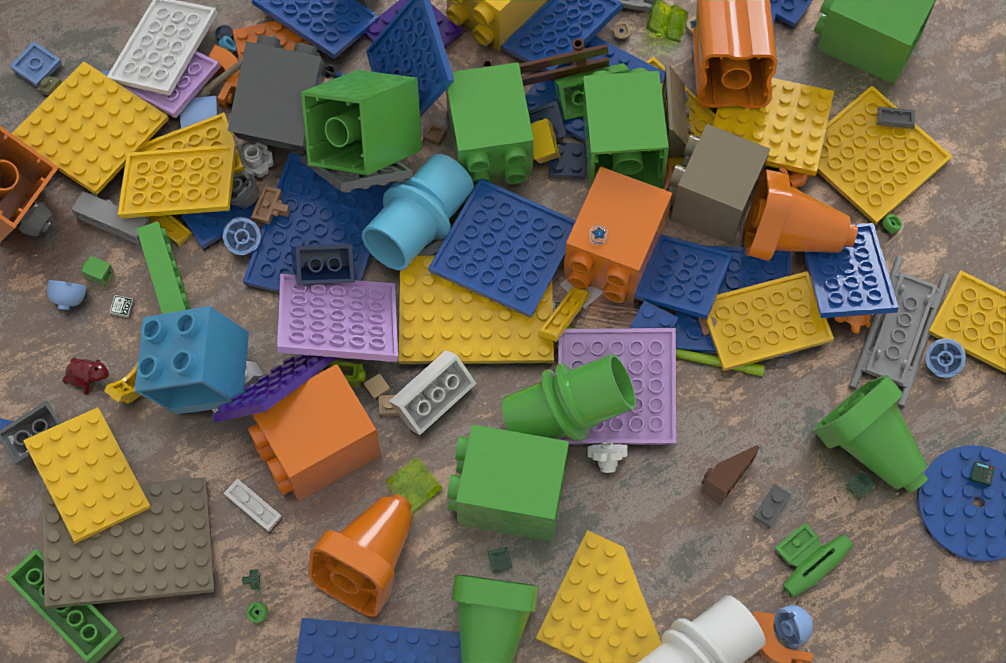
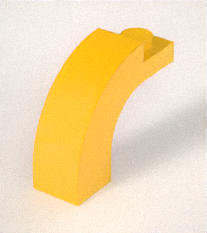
(124, 389)

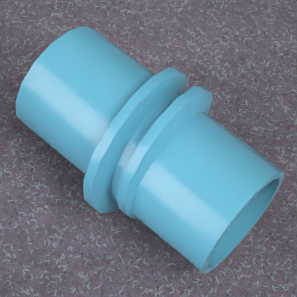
(417, 211)

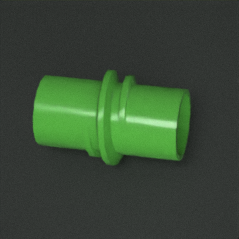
(571, 400)

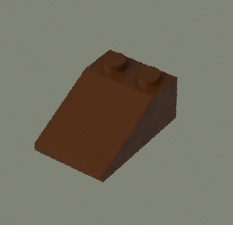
(726, 474)

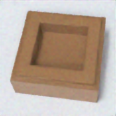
(434, 134)

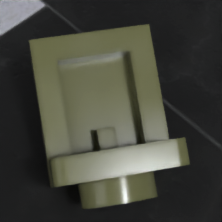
(49, 85)

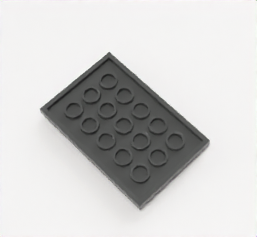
(348, 181)

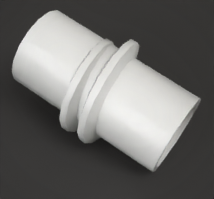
(718, 635)

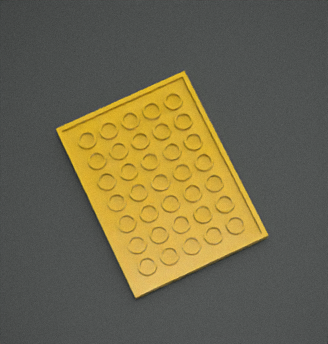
(448, 317)

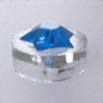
(598, 234)

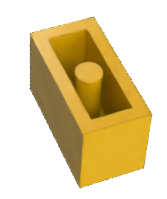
(544, 141)

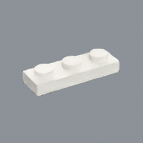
(252, 505)

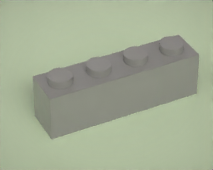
(105, 216)

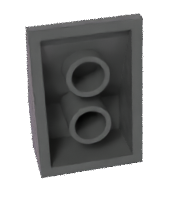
(30, 424)

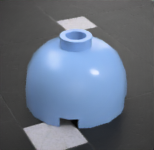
(241, 235)
(65, 293)
(945, 357)
(793, 625)

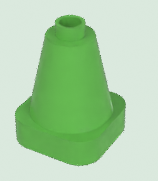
(876, 434)
(491, 617)

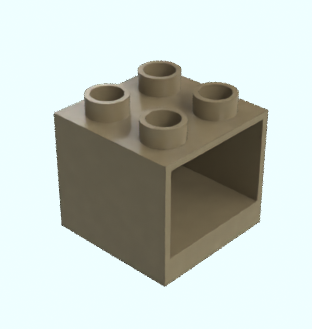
(716, 182)

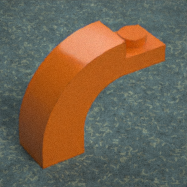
(226, 60)
(773, 651)

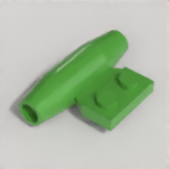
(811, 559)

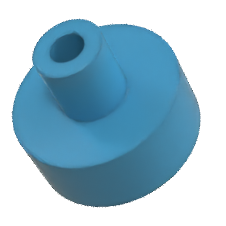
(227, 43)

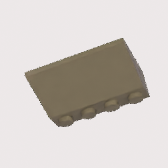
(675, 112)

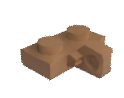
(269, 206)

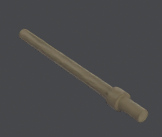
(207, 89)

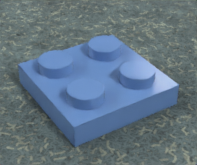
(35, 64)

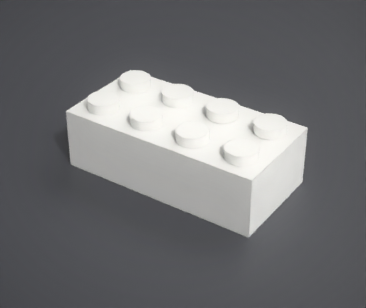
(432, 392)

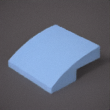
(199, 110)

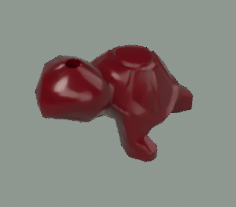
(81, 371)

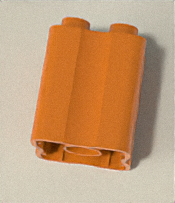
(734, 53)

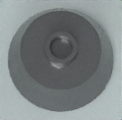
(244, 190)
(35, 220)

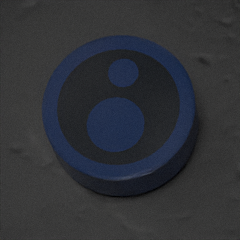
(224, 30)

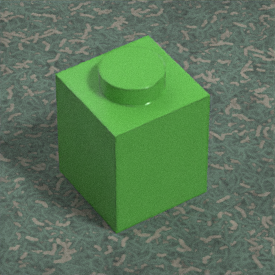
(97, 271)

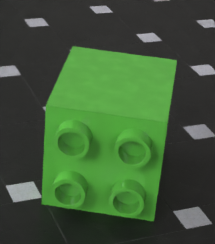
(873, 33)
(362, 121)
(491, 124)
(625, 125)
(508, 482)

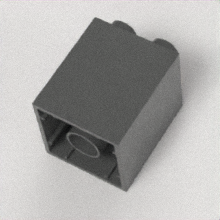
(269, 93)

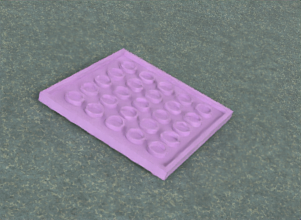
(338, 319)
(651, 365)

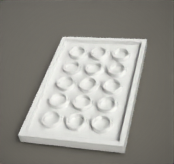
(162, 45)

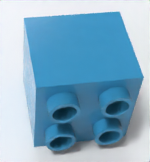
(191, 360)

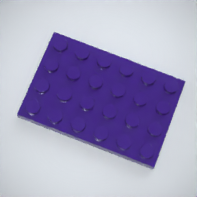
(272, 386)

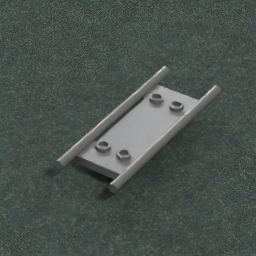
(901, 331)

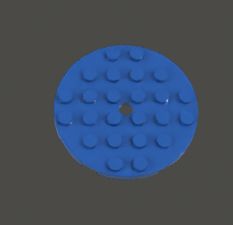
(949, 510)

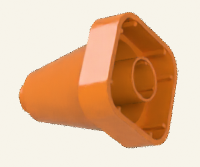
(792, 221)
(362, 558)

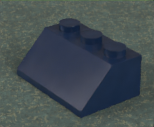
(323, 264)

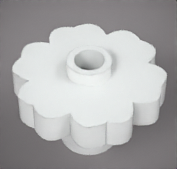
(256, 159)
(607, 455)

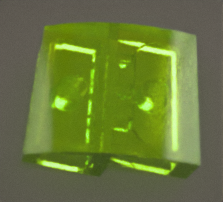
(667, 20)
(414, 483)

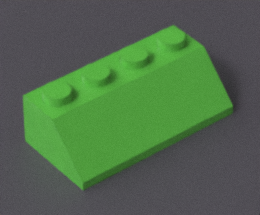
(570, 90)

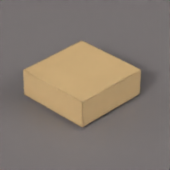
(376, 386)

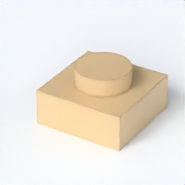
(385, 407)

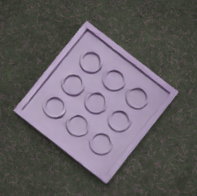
(191, 82)

